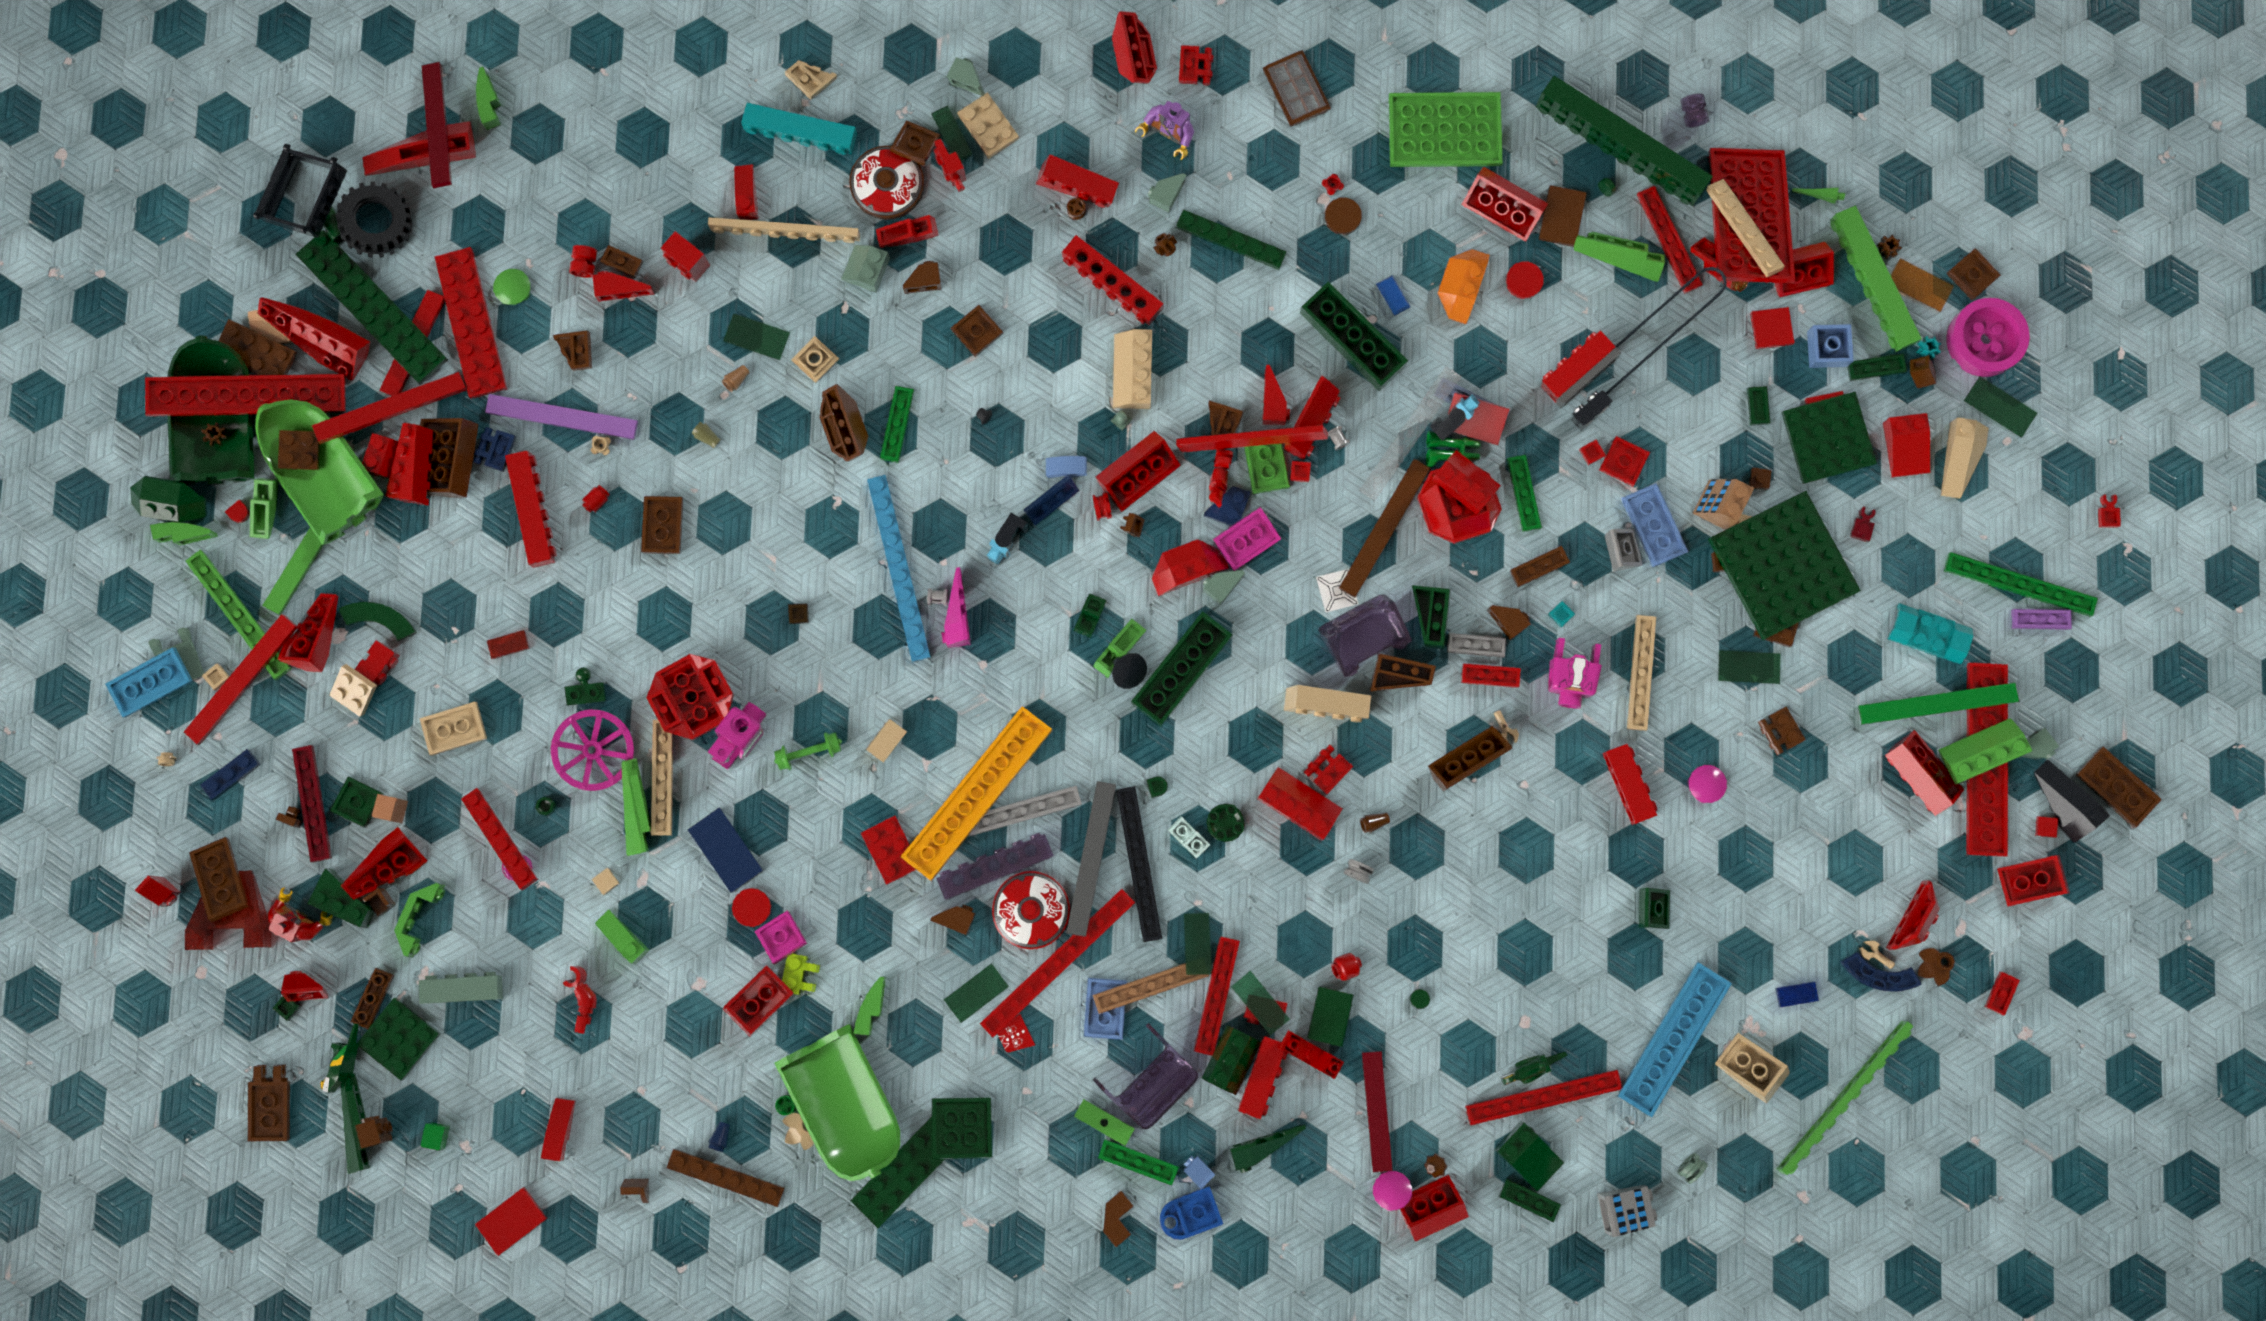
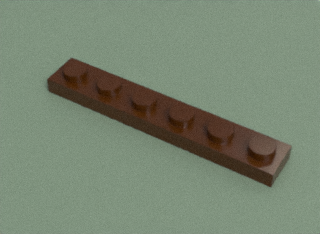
(725, 1177)

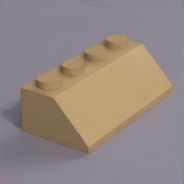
(1132, 369)

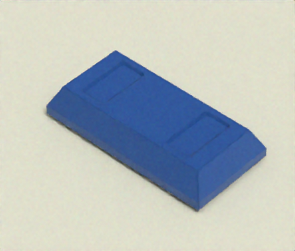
(1393, 295)

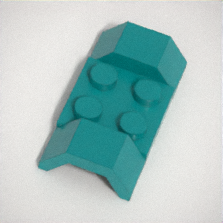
(1931, 634)

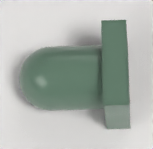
(1121, 420)

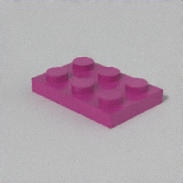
(1246, 538)

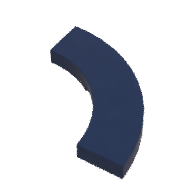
(1878, 979)

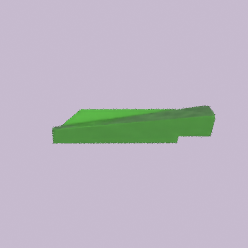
(635, 809)

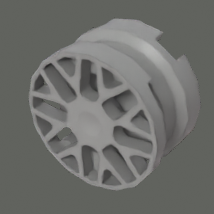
(1358, 874)

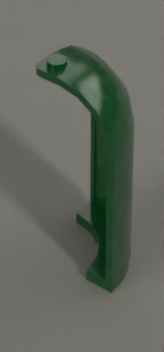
(189, 455)

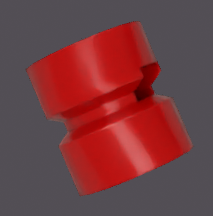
(583, 261)

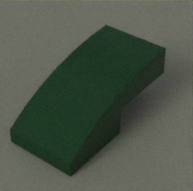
(1090, 615)

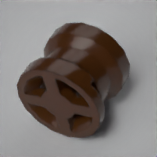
(1074, 205)

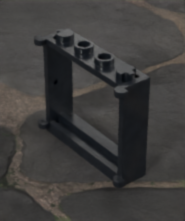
(279, 183)

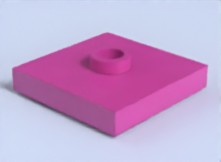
(781, 937)

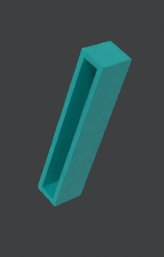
(799, 128)

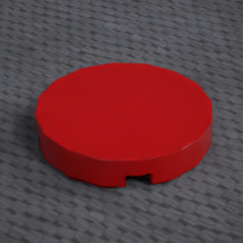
(1524, 280)
(751, 907)

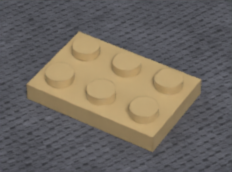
(988, 125)
(453, 728)

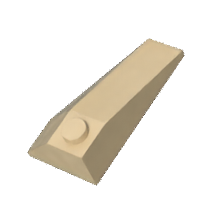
(1964, 449)

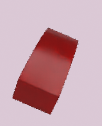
(907, 231)
(558, 1130)

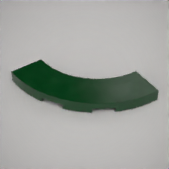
(380, 614)

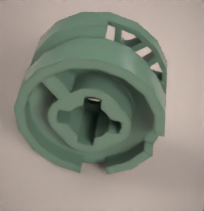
(1692, 1168)

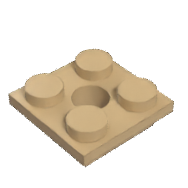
(815, 370)

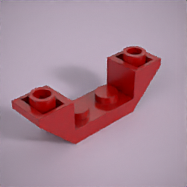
(1311, 1054)

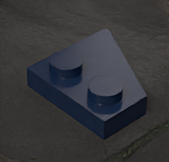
(1232, 507)

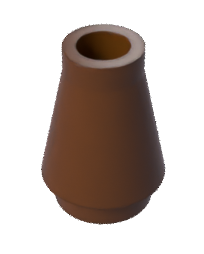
(1372, 822)

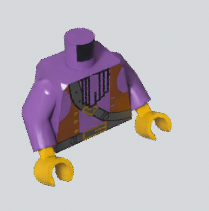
(1172, 123)

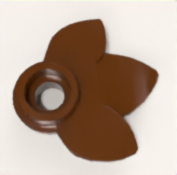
(1933, 967)

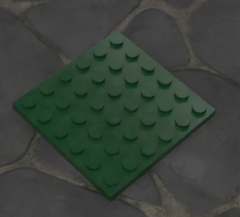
(1784, 565)

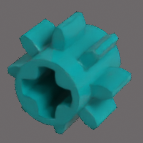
(1932, 344)

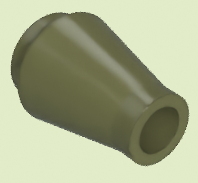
(705, 434)

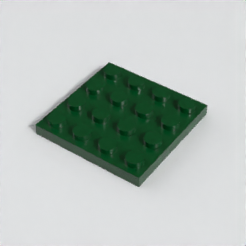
(1828, 437)

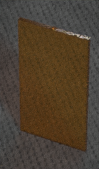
(1921, 285)

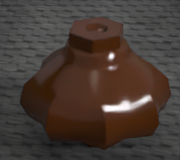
(1435, 1165)

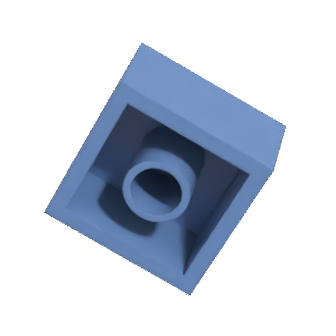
(1830, 346)

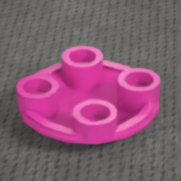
(1707, 784)
(1392, 1190)

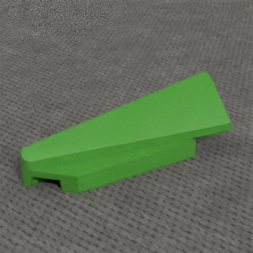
(1622, 253)

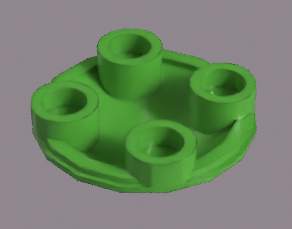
(512, 286)

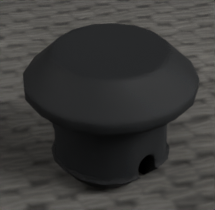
(984, 415)

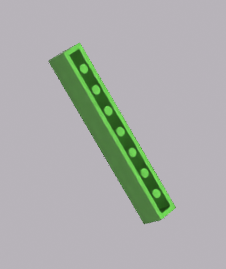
(1875, 279)

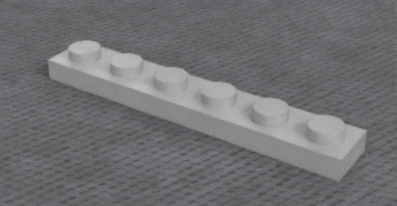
(1028, 810)

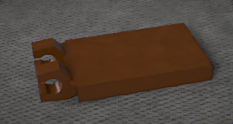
(269, 1105)

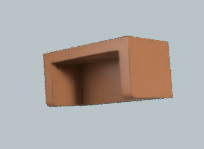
(389, 808)

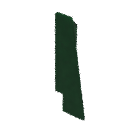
(352, 1115)

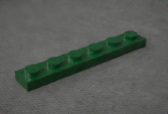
(1231, 239)

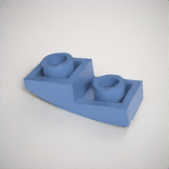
(1066, 465)

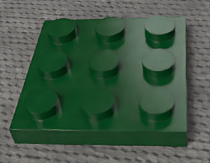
(398, 1039)
(961, 1128)

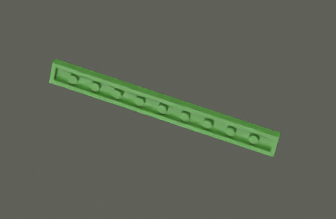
(1850, 1092)

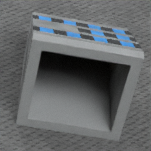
(1627, 1210)

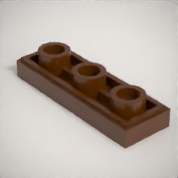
(377, 987)

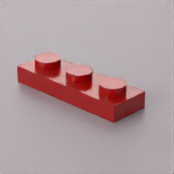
(1490, 675)

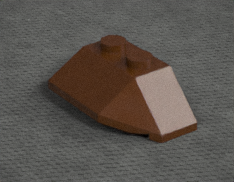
(843, 423)

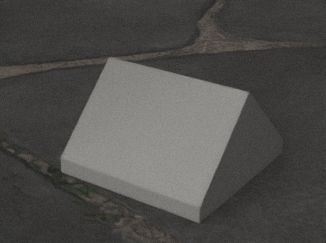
(1623, 549)

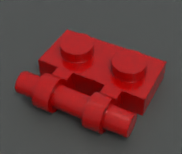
(1189, 65)
(1332, 773)

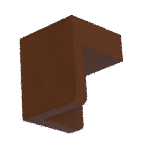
(1923, 371)
(379, 901)

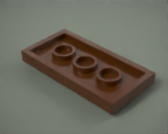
(257, 351)
(2118, 787)
(218, 879)

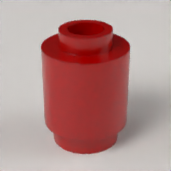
(595, 499)

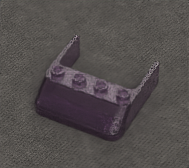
(1155, 1087)

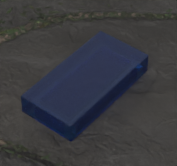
(1797, 994)

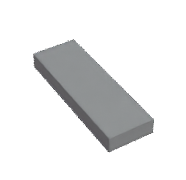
(1476, 645)

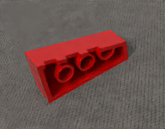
(1076, 181)
(411, 465)

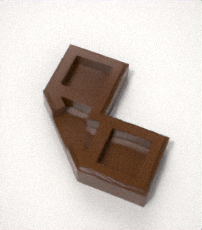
(1113, 1227)

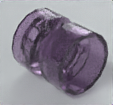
(1695, 114)

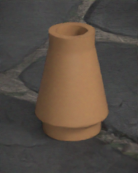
(735, 378)

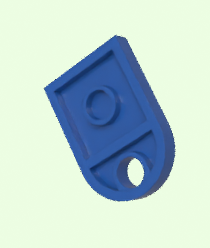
(1193, 1214)

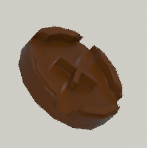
(1343, 215)

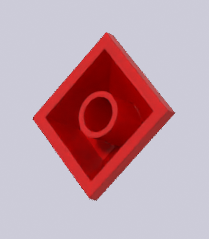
(301, 987)

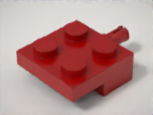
(951, 165)

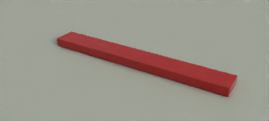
(388, 408)
(1253, 438)
(240, 679)
(1543, 1097)

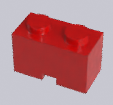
(378, 663)

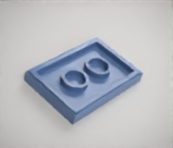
(1106, 1024)

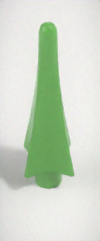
(1827, 194)

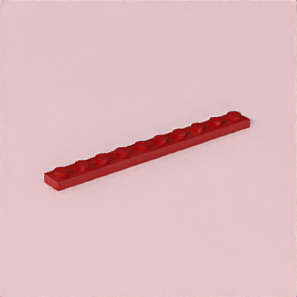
(1056, 964)

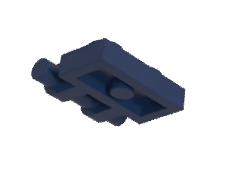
(501, 445)

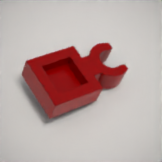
(2109, 515)

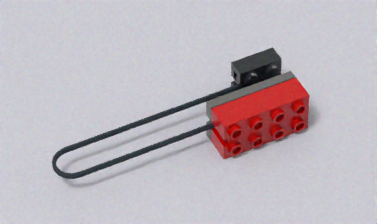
(1593, 359)

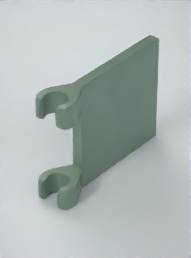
(186, 651)

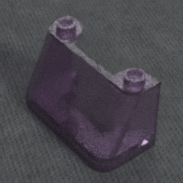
(1364, 633)

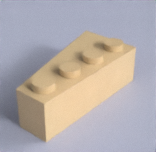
(1327, 703)

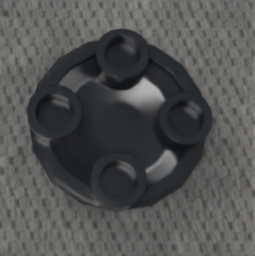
(1129, 670)

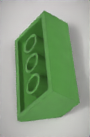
(1984, 751)

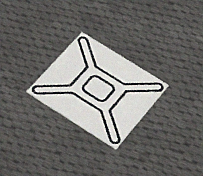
(1332, 596)

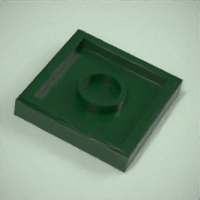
(355, 802)

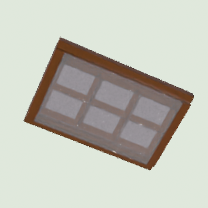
(1296, 88)

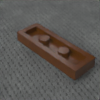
(1539, 566)

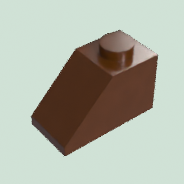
(924, 278)
(1509, 620)
(956, 918)

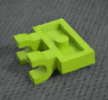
(795, 971)

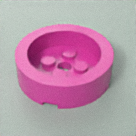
(2001, 324)

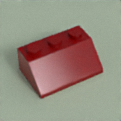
(1812, 269)
(1466, 482)
(1433, 1208)

